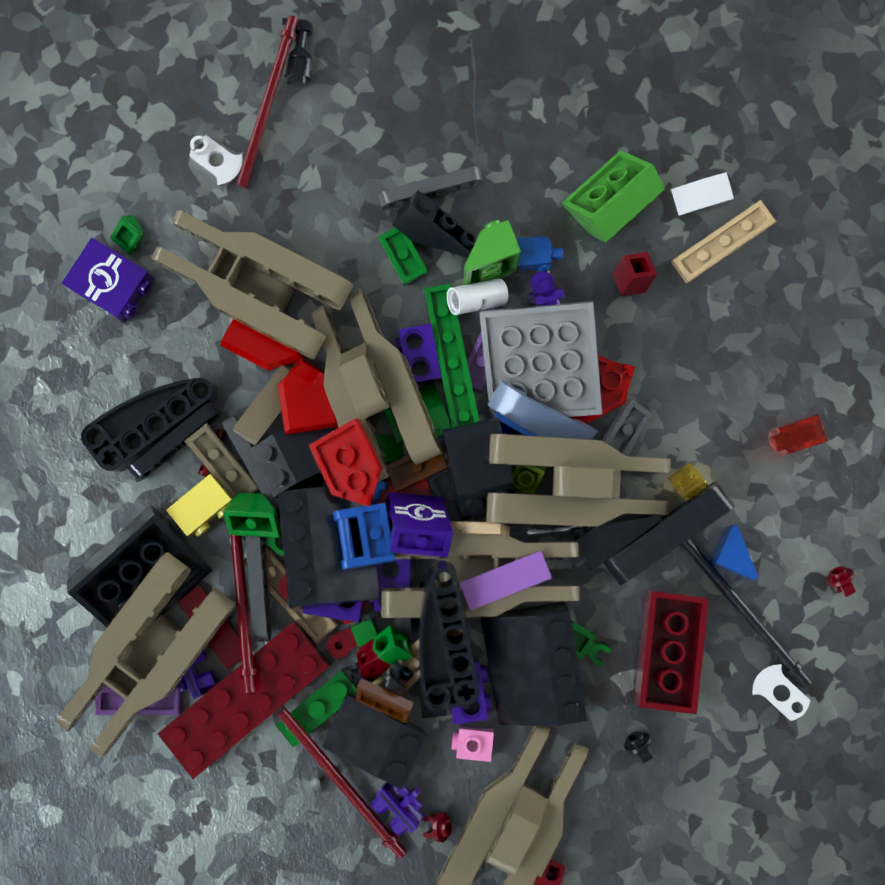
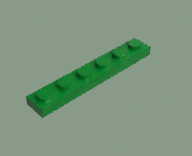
(451, 357)

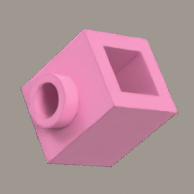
(473, 743)

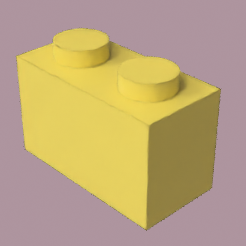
(200, 507)

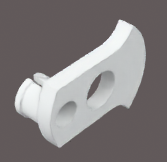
(227, 171)
(768, 680)

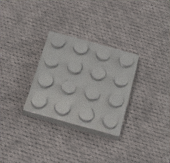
(545, 354)

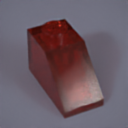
(798, 436)

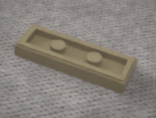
(262, 411)
(221, 462)

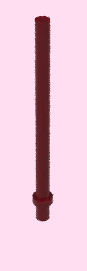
(287, 37)
(248, 671)
(389, 838)

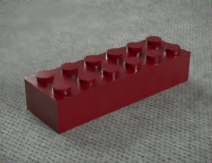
(228, 715)

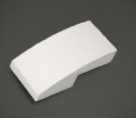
(702, 193)

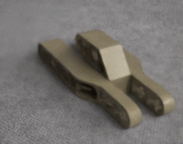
(250, 294)
(357, 390)
(583, 482)
(475, 556)
(156, 660)
(530, 827)

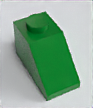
(435, 409)
(251, 516)

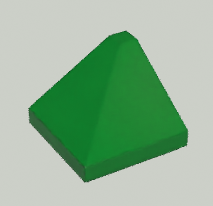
(127, 233)

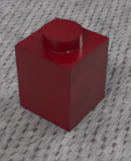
(634, 274)

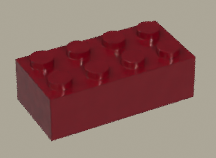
(671, 652)

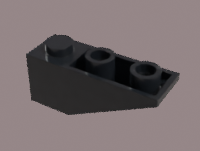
(431, 226)

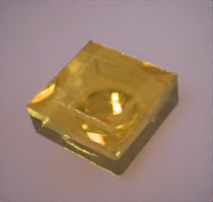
(687, 482)

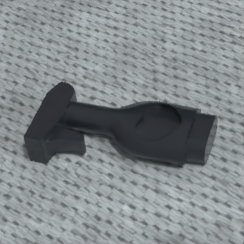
(299, 60)

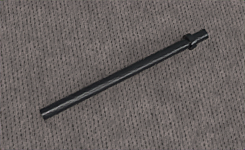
(792, 668)

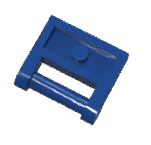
(373, 533)

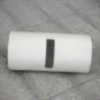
(477, 296)

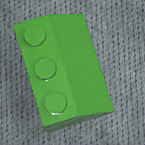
(614, 195)
(493, 254)

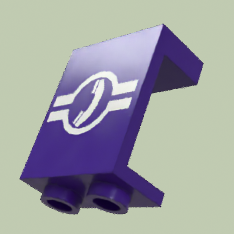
(108, 280)
(419, 524)

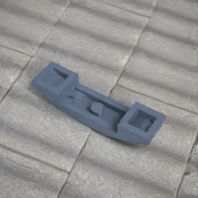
(535, 416)

